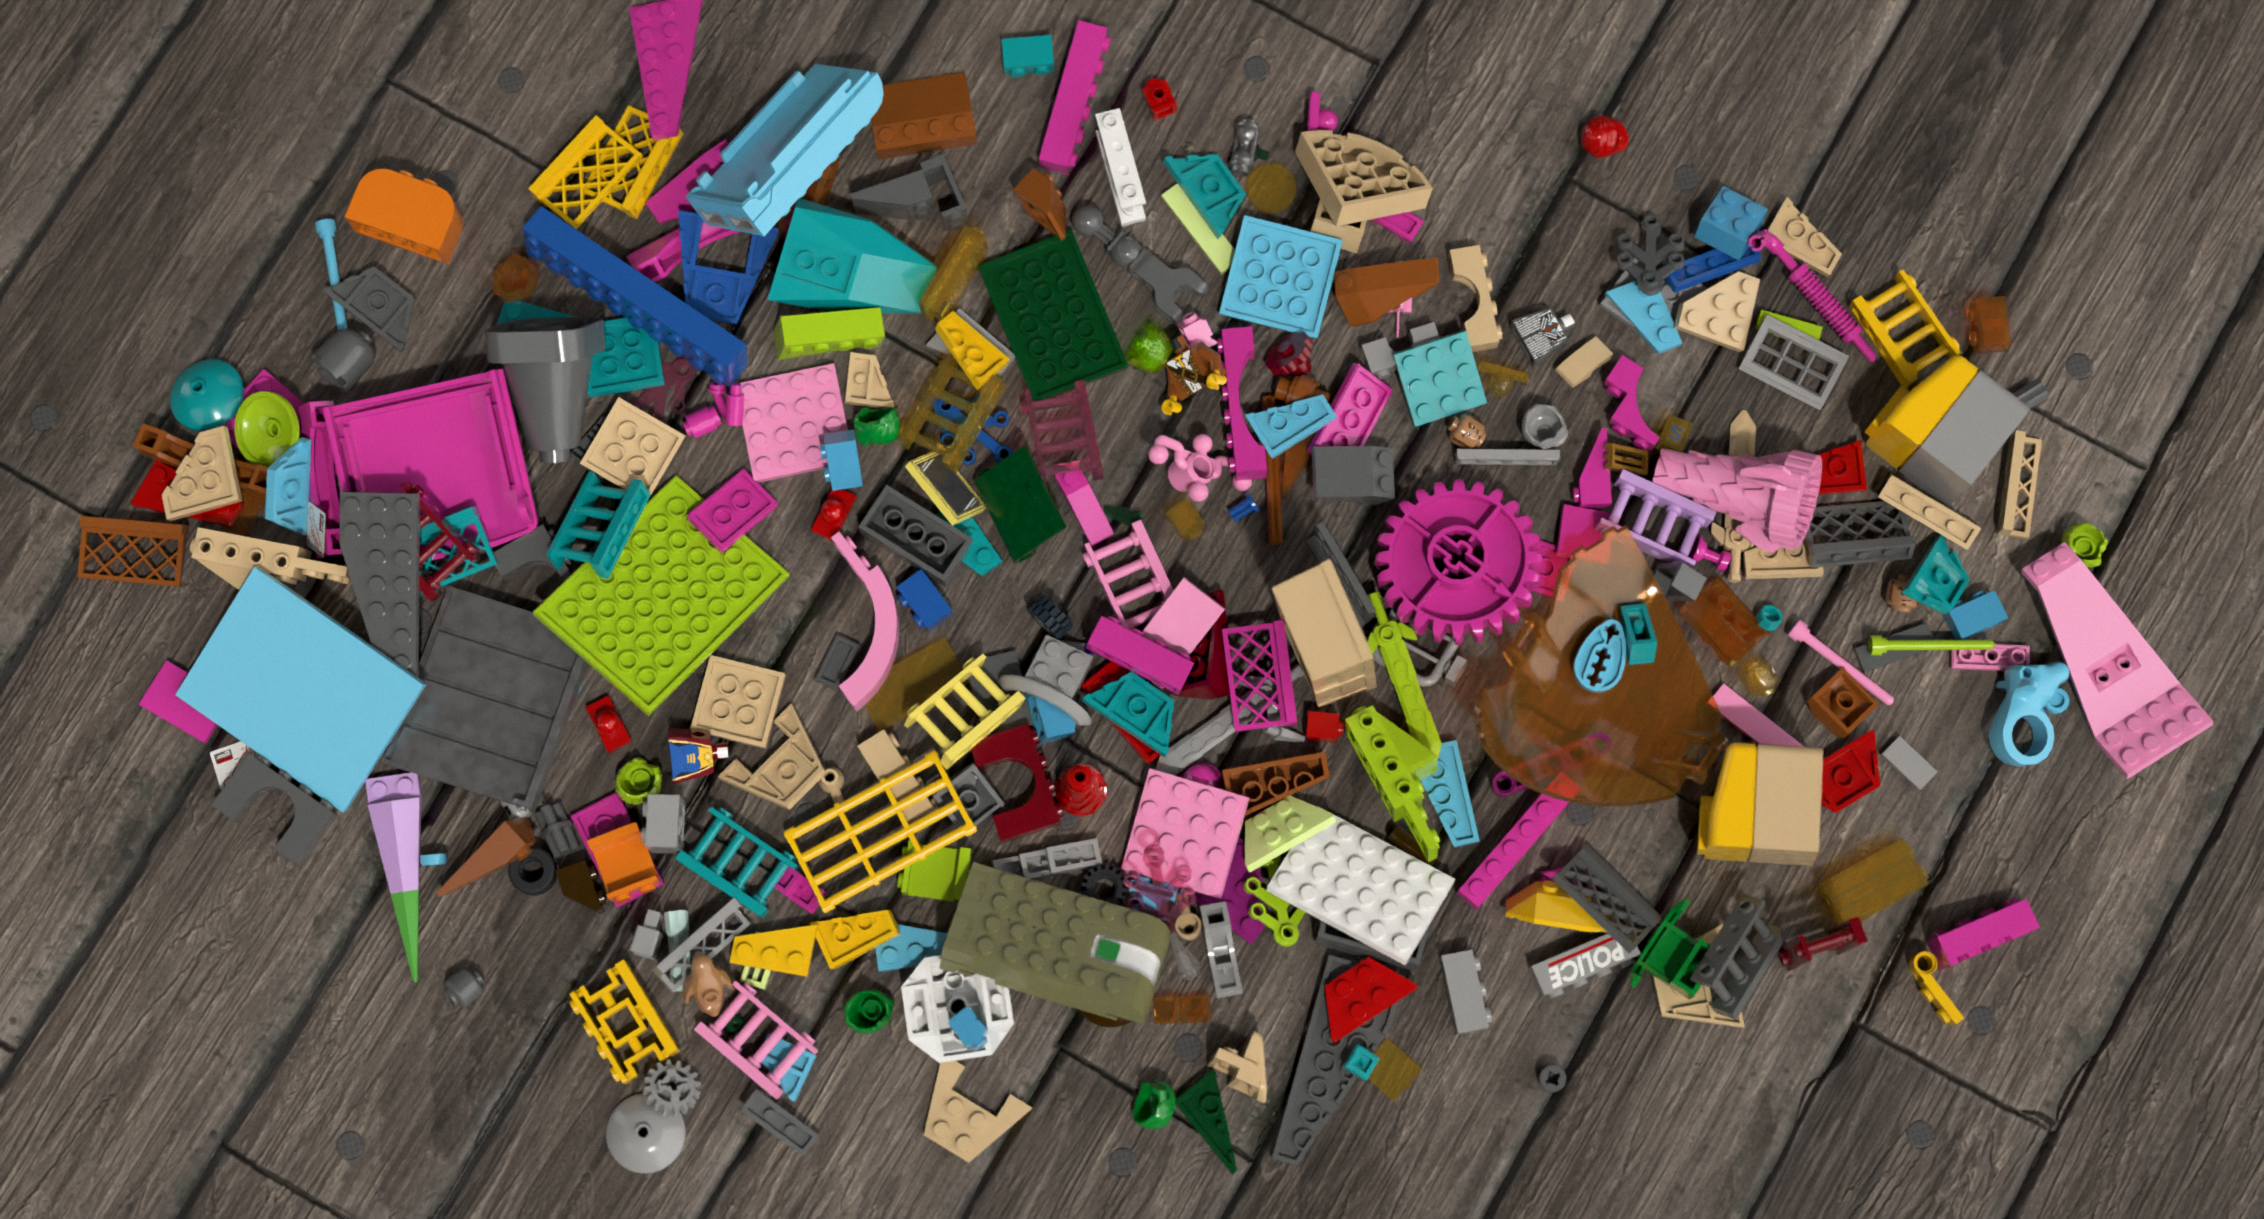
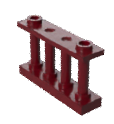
(430, 584)
(1841, 938)

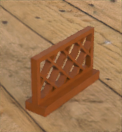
(132, 528)

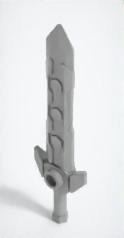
(1220, 727)

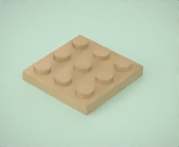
(632, 447)
(738, 701)

